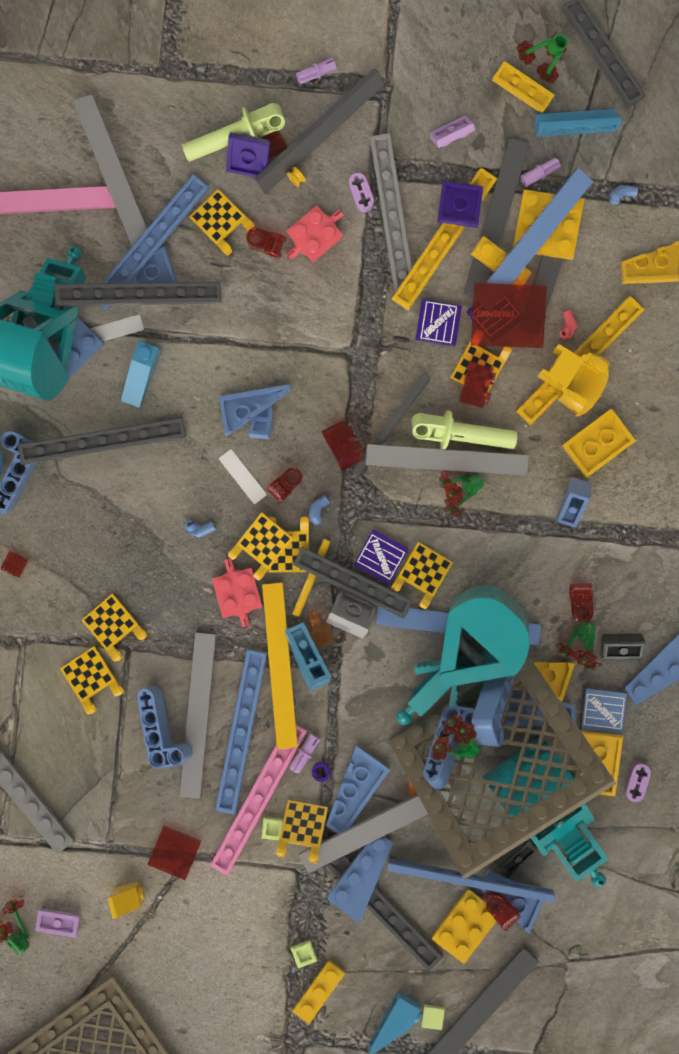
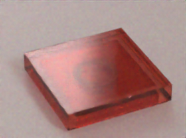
(174, 852)

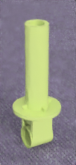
(252, 124)
(445, 429)

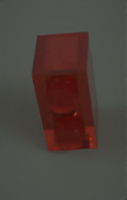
(476, 385)
(342, 445)

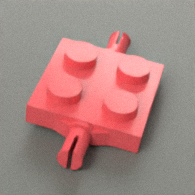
(314, 234)
(237, 593)

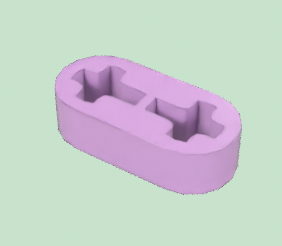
(365, 190)
(641, 784)

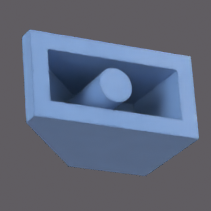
(574, 502)

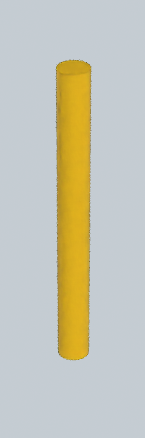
(309, 582)

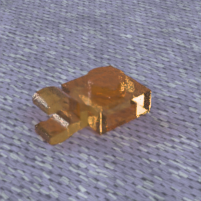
(320, 633)

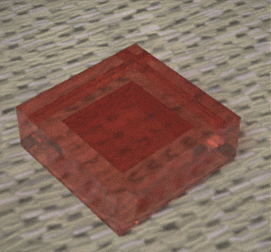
(277, 143)
(14, 564)

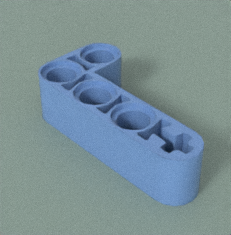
(12, 473)
(490, 711)
(161, 727)
(438, 771)

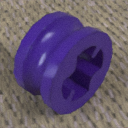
(326, 770)

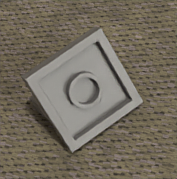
(351, 614)

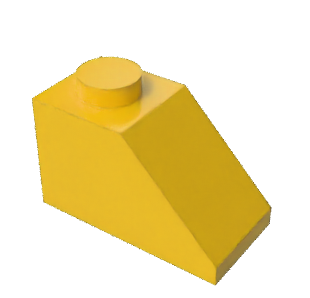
(126, 899)

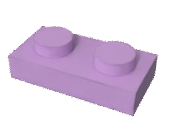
(457, 129)
(57, 922)

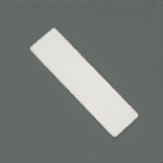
(118, 328)
(242, 476)

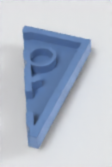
(244, 406)

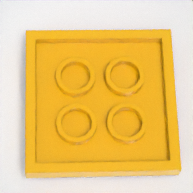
(564, 238)

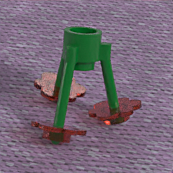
(555, 46)
(454, 493)
(586, 635)
(463, 737)
(17, 941)

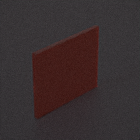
(508, 315)

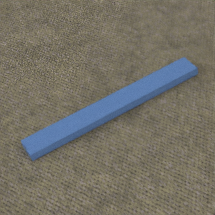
(541, 228)
(157, 232)
(434, 621)
(241, 731)
(474, 880)

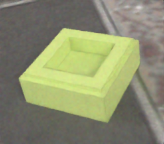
(271, 828)
(304, 954)
(432, 1017)

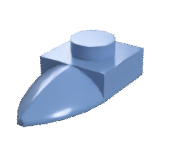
(262, 425)

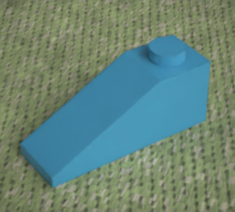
(140, 373)
(307, 657)
(396, 1021)

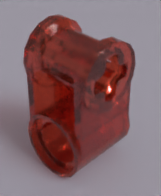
(267, 242)
(284, 486)
(581, 598)
(502, 911)

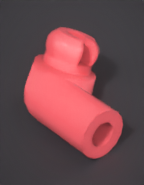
(570, 326)

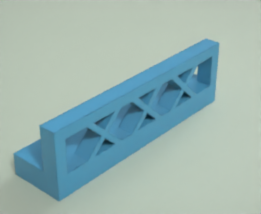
(577, 122)

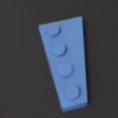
(358, 785)

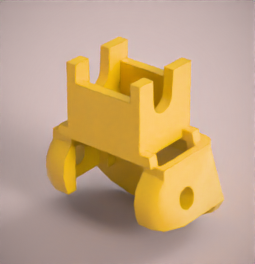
(577, 379)

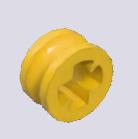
(296, 177)

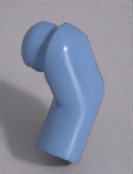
(621, 191)
(315, 510)
(198, 530)

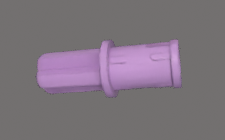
(316, 71)
(540, 172)
(304, 753)

